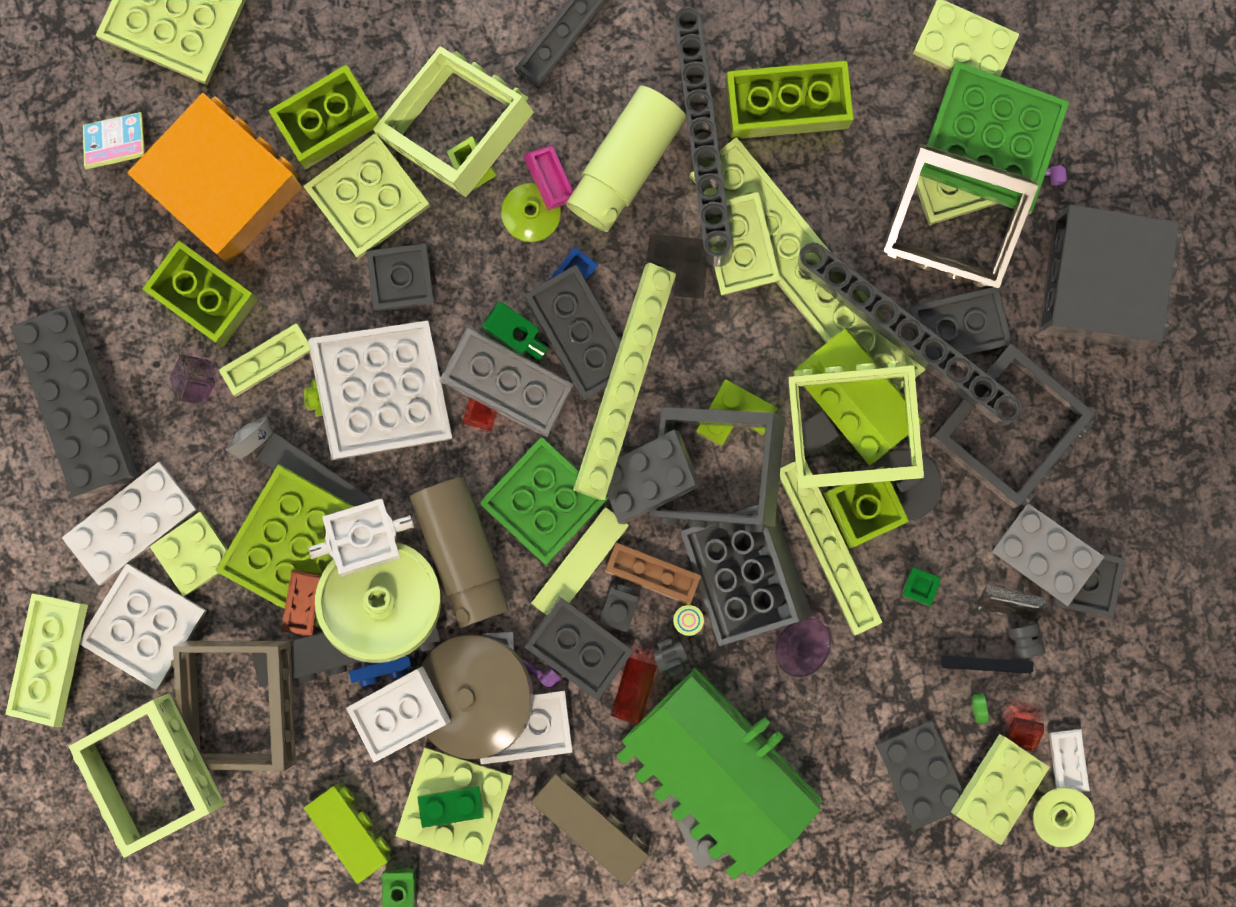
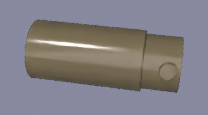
(460, 551)

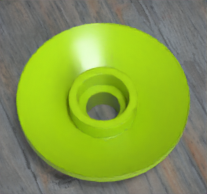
(524, 226)

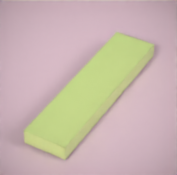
(581, 561)

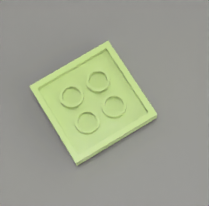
(366, 196)
(443, 773)

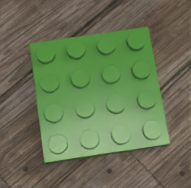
(997, 126)

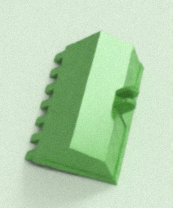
(722, 774)

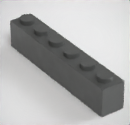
(317, 654)

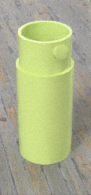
(626, 158)

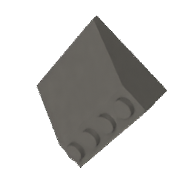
(746, 578)

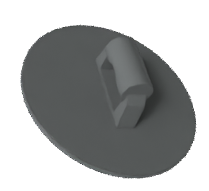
(915, 495)

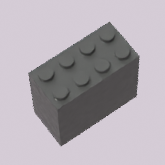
(1109, 278)

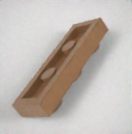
(652, 574)

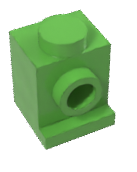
(399, 879)

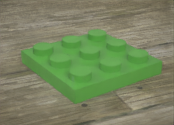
(539, 501)

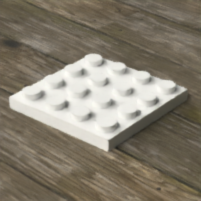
(379, 389)

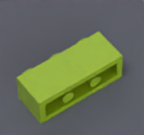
(348, 832)

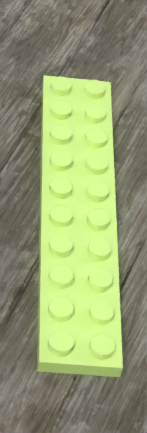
(788, 236)

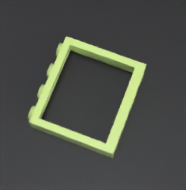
(422, 90)
(863, 372)
(183, 756)

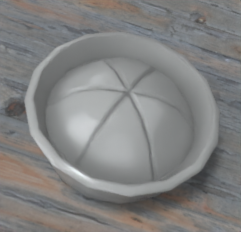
(249, 438)

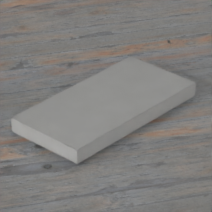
(506, 382)

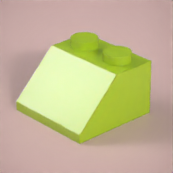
(865, 510)

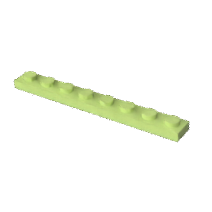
(624, 382)

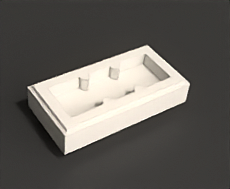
(1069, 760)

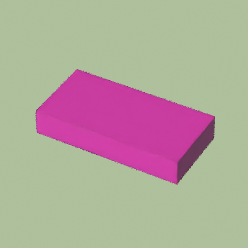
(549, 176)

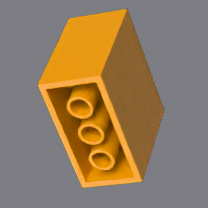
(217, 177)

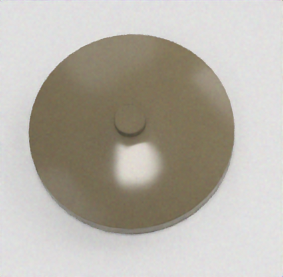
(483, 694)

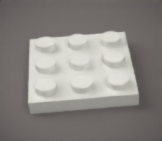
(141, 626)

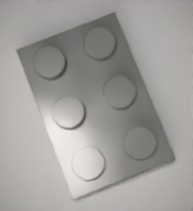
(1048, 554)

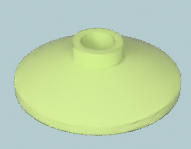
(1071, 827)

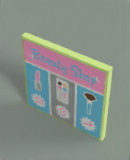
(113, 140)

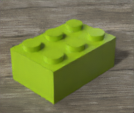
(325, 117)
(200, 293)

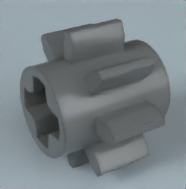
(670, 657)

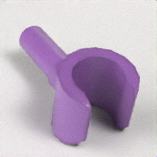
(1057, 175)
(549, 678)

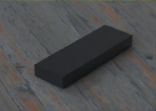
(984, 664)

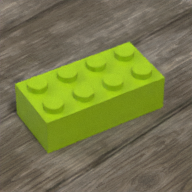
(788, 100)

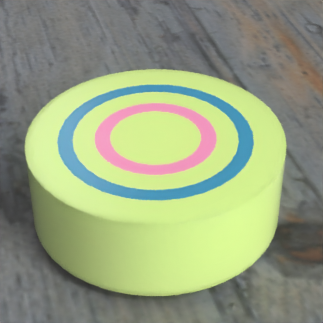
(688, 620)

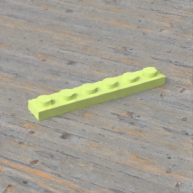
(831, 552)

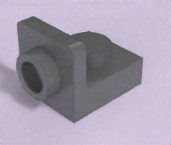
(619, 608)

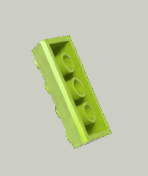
(864, 411)

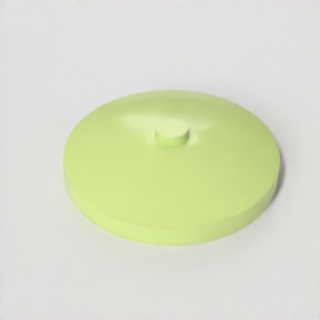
(381, 609)

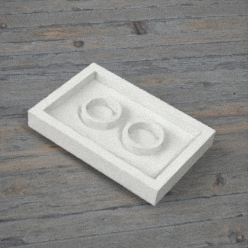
(398, 714)
(545, 733)

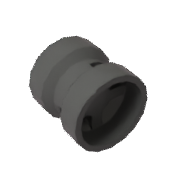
(1026, 641)

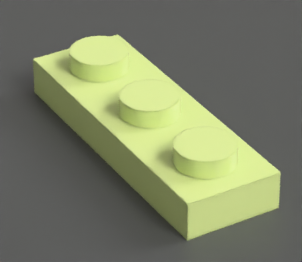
(265, 360)

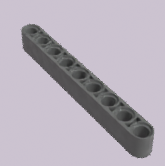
(706, 148)
(924, 336)

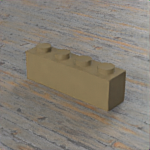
(590, 827)

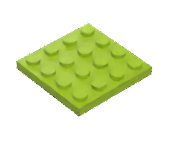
(278, 536)

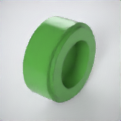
(980, 708)

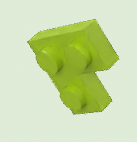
(734, 399)

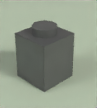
(816, 433)

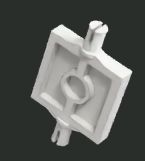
(361, 537)

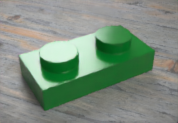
(450, 806)

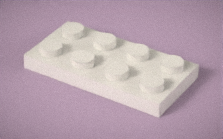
(129, 523)

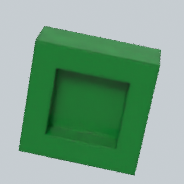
(921, 586)

